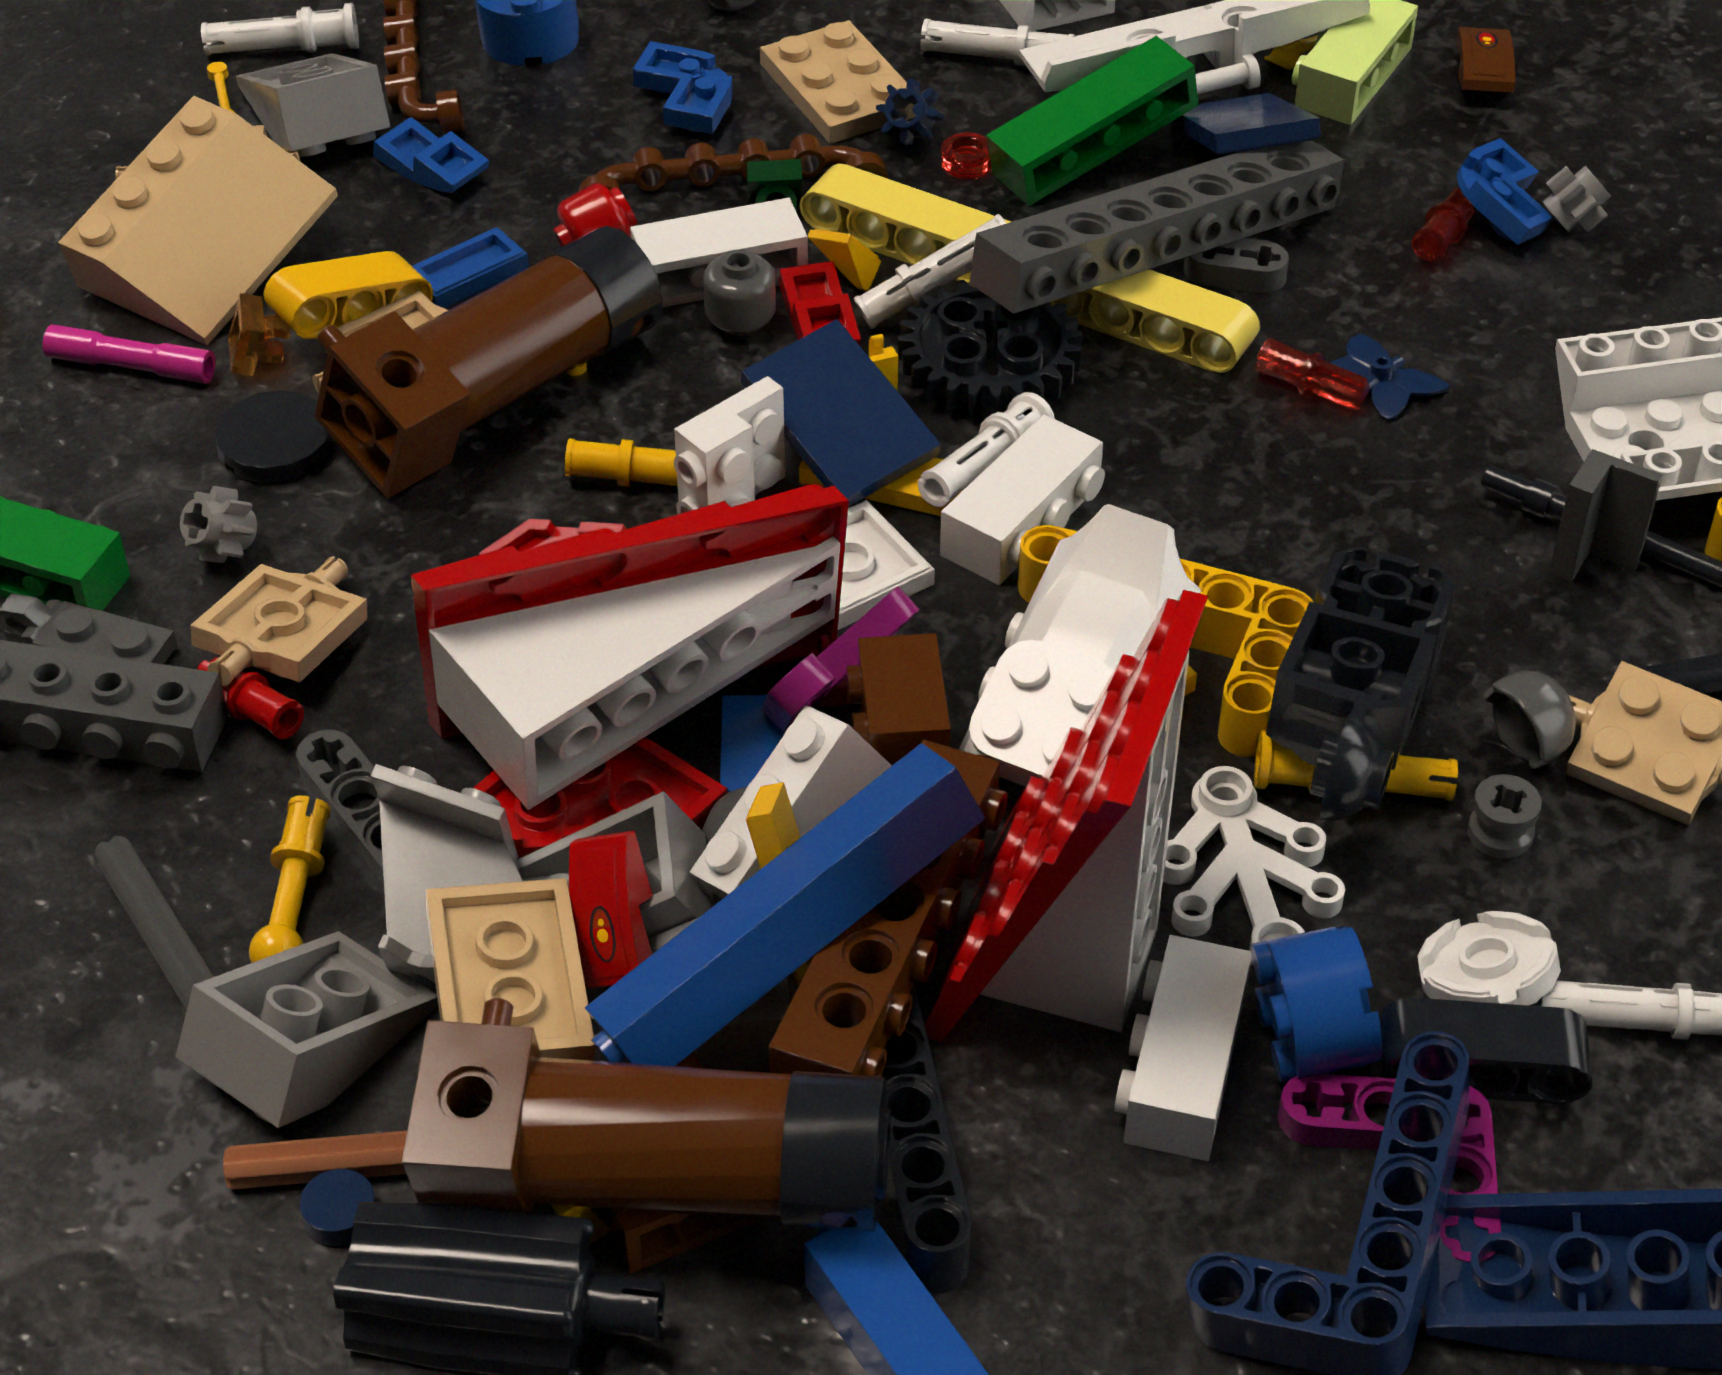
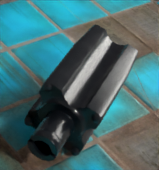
(483, 1289)

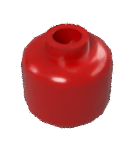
(591, 210)

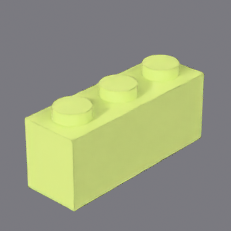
(1354, 60)

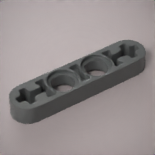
(358, 826)

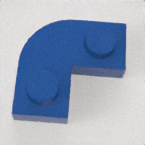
(696, 85)
(1495, 183)

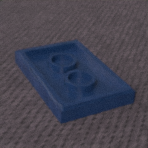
(1248, 123)
(844, 413)

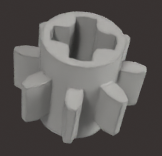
(1577, 199)
(218, 524)

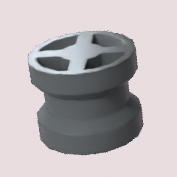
(1504, 816)

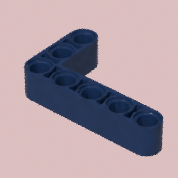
(1386, 1234)

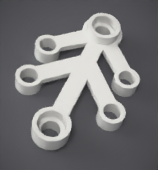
(1229, 803)

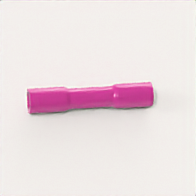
(162, 359)

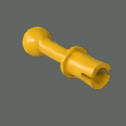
(297, 859)

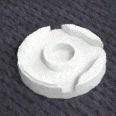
(1490, 961)

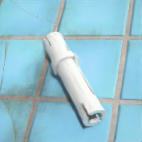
(982, 40)
(920, 278)
(1631, 1007)

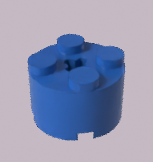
(527, 29)
(1316, 1002)

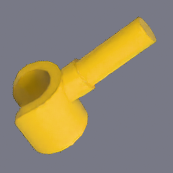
(1287, 55)

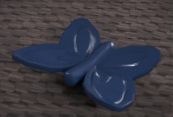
(1387, 380)

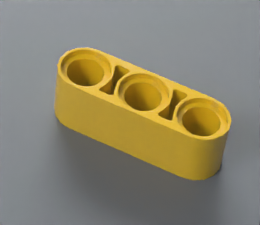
(340, 290)

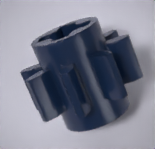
(896, 115)

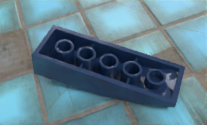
(1586, 1276)

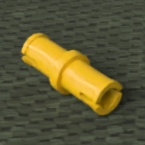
(620, 462)

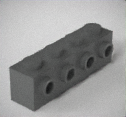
(109, 706)

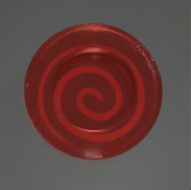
(965, 156)

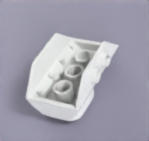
(1080, 621)

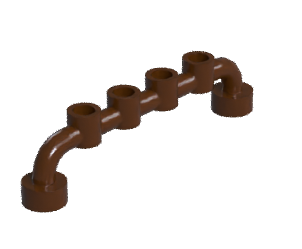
(403, 69)
(729, 164)

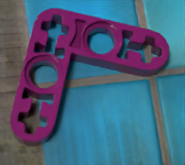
(821, 674)
(1330, 1130)

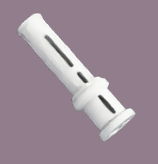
(305, 29)
(970, 460)

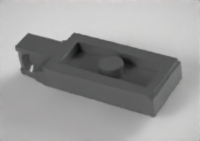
(84, 630)

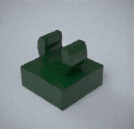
(774, 180)

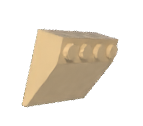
(195, 221)

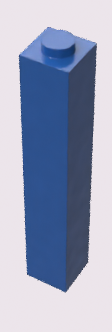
(785, 912)
(882, 1306)

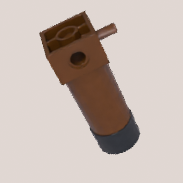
(407, 393)
(527, 1129)

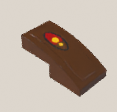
(1486, 59)

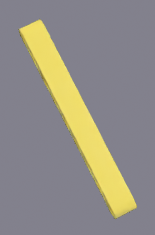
(1139, 308)

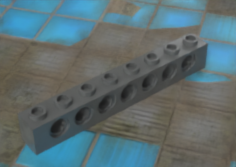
(1152, 223)

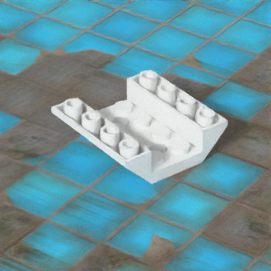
(1652, 393)

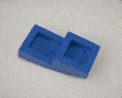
(429, 160)

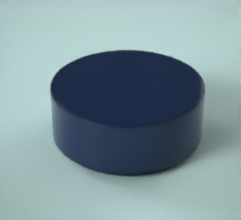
(331, 1204)

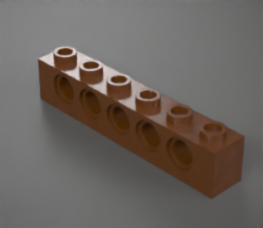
(864, 977)

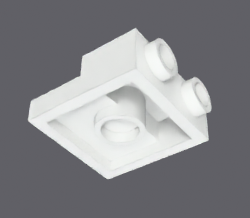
(732, 449)

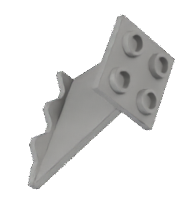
(433, 842)

